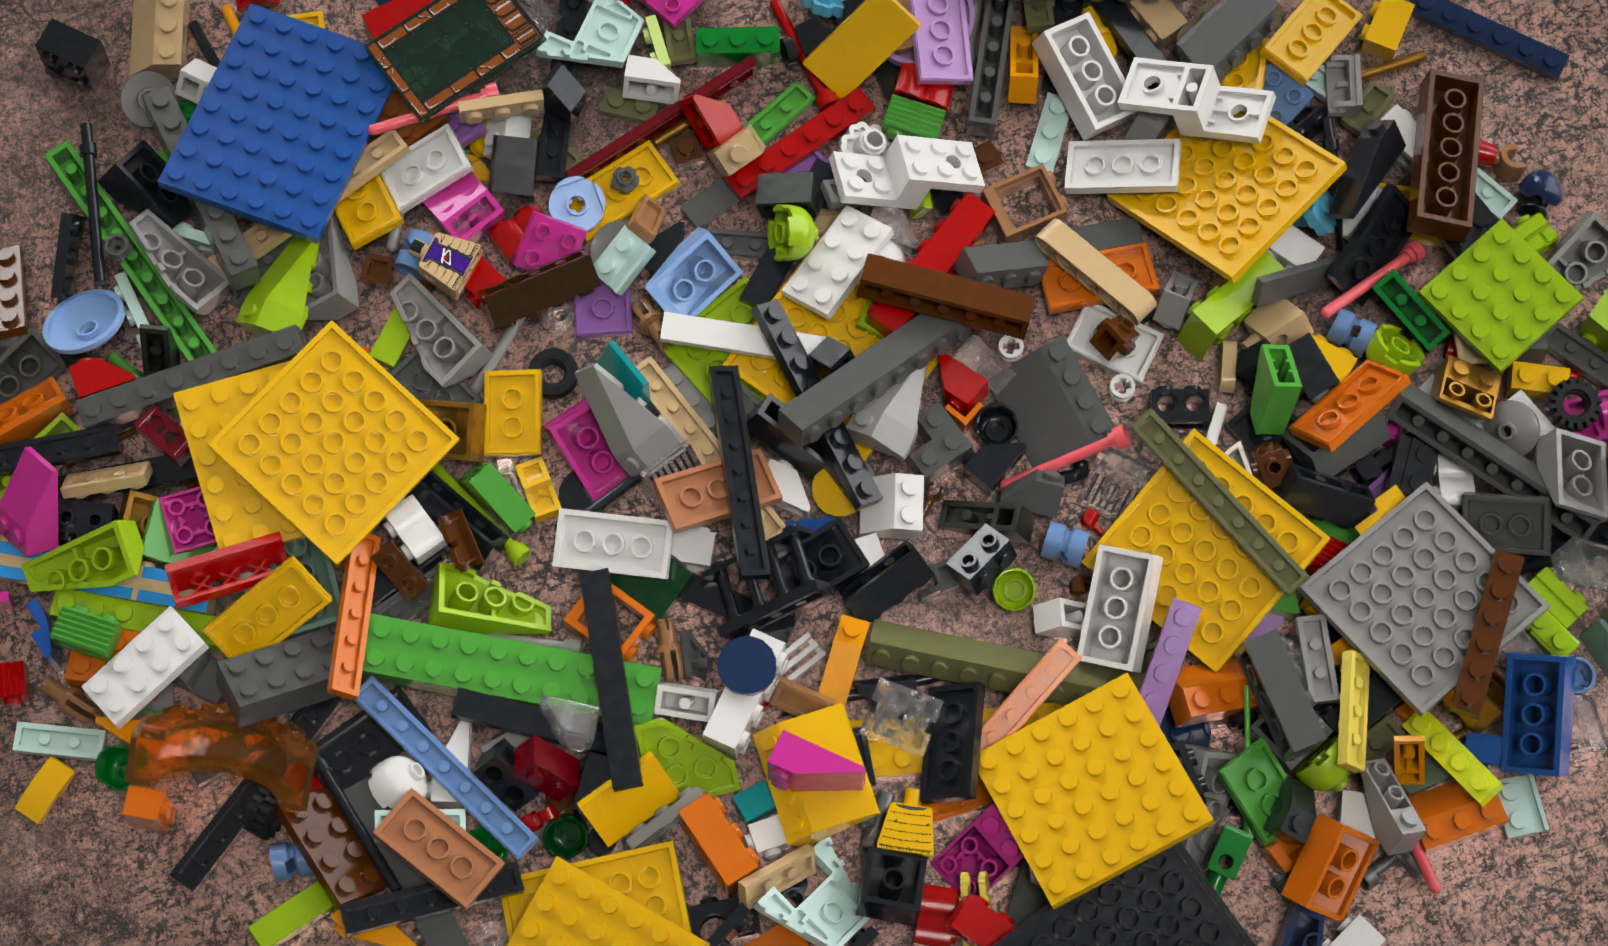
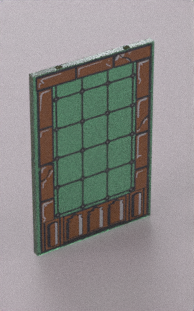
(452, 50)

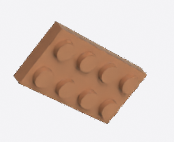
(699, 493)
(438, 849)

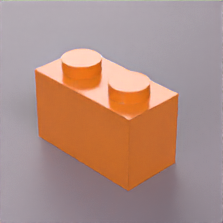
(148, 809)

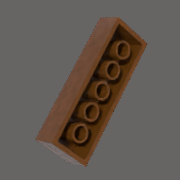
(1445, 155)

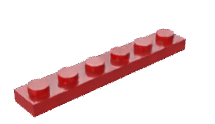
(802, 142)

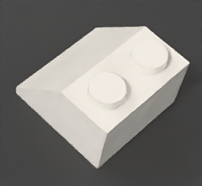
(900, 510)

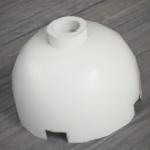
(394, 778)

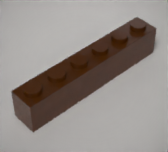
(946, 296)

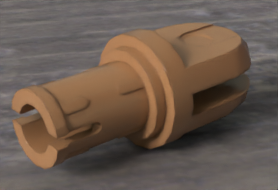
(651, 322)
(669, 650)
(70, 700)

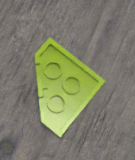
(687, 758)

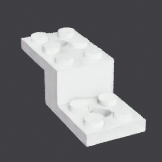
(1196, 100)
(906, 172)

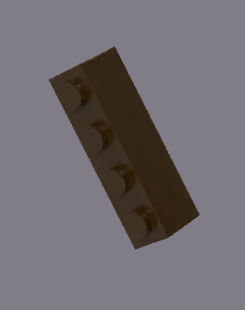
(539, 289)

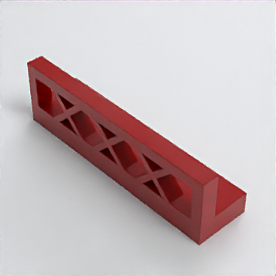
(224, 565)

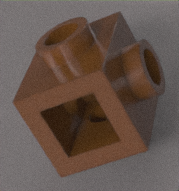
(1115, 337)
(1270, 463)

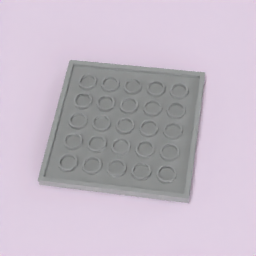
(1412, 596)

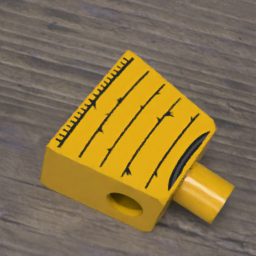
(908, 827)

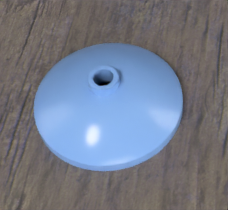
(84, 322)

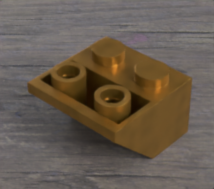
(1466, 387)

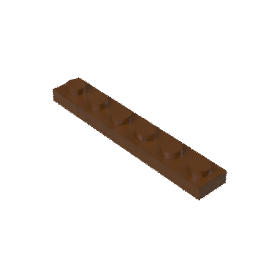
(1487, 634)

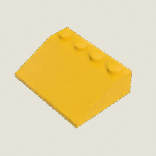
(818, 814)

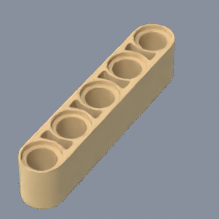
(1095, 271)

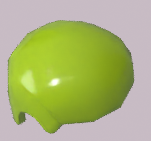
(1014, 589)

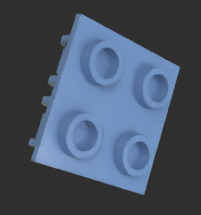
(1289, 94)

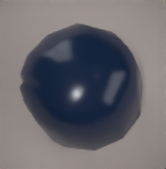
(1545, 185)

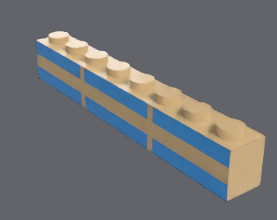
(148, 587)

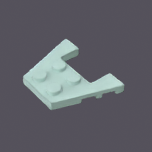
(602, 39)
(828, 912)

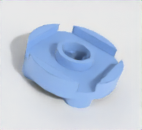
(583, 190)

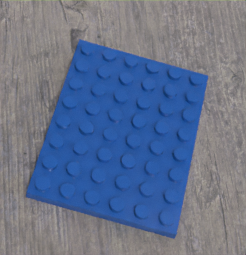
(280, 124)

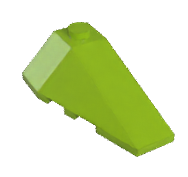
(282, 291)
(91, 561)
(482, 606)

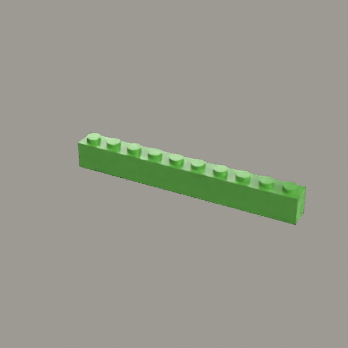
(138, 267)

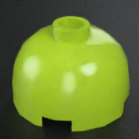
(791, 232)
(1394, 350)
(1322, 771)

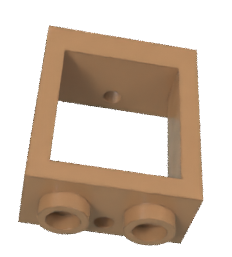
(1047, 183)

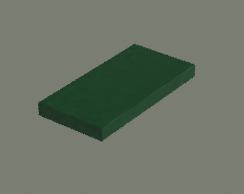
(654, 593)

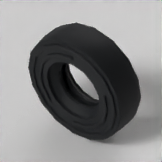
(564, 360)

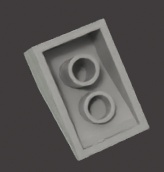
(1574, 472)

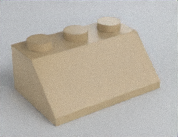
(159, 36)

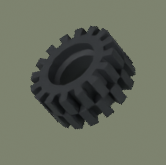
(1583, 390)
(261, 816)

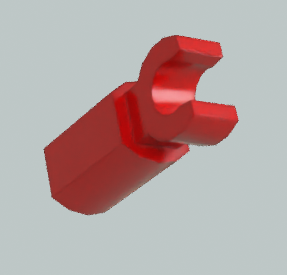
(535, 821)

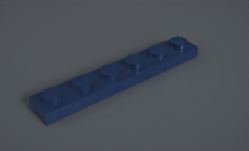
(1491, 36)

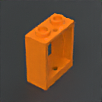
(644, 630)

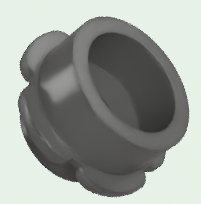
(625, 186)
(114, 241)

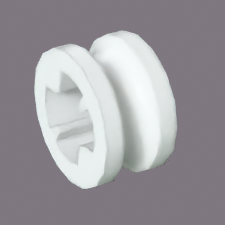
(1017, 354)
(1124, 378)

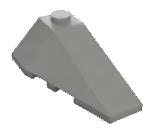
(1582, 252)
(181, 266)
(333, 279)
(443, 341)
(892, 419)
(629, 428)
(1217, 800)

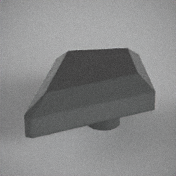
(694, 657)

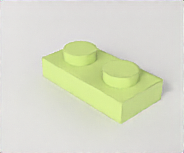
(653, 36)

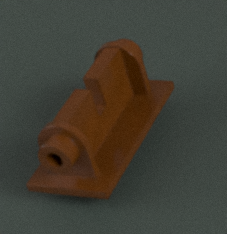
(458, 533)
(400, 570)

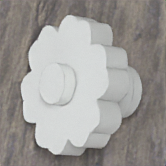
(864, 140)

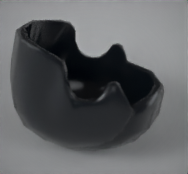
(996, 424)

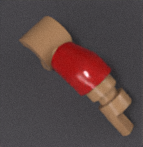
(1501, 160)

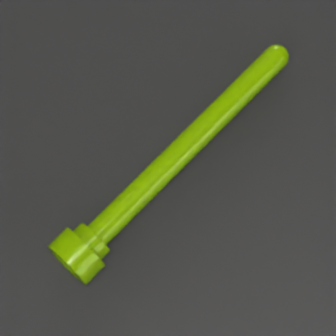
(516, 551)

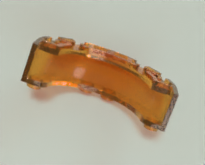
(212, 742)

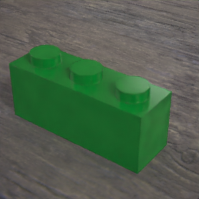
(733, 44)
(1412, 310)

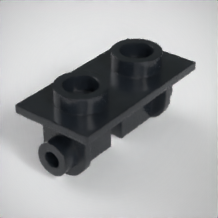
(1309, 121)

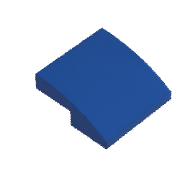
(42, 636)

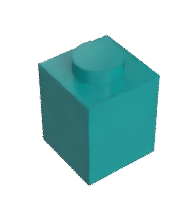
(754, 803)

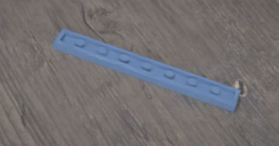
(446, 769)

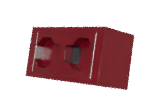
(164, 435)

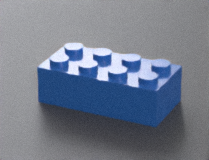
(1538, 714)

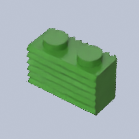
(912, 119)
(86, 632)

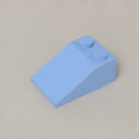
(693, 275)

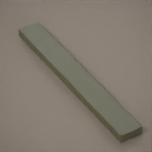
(1219, 502)

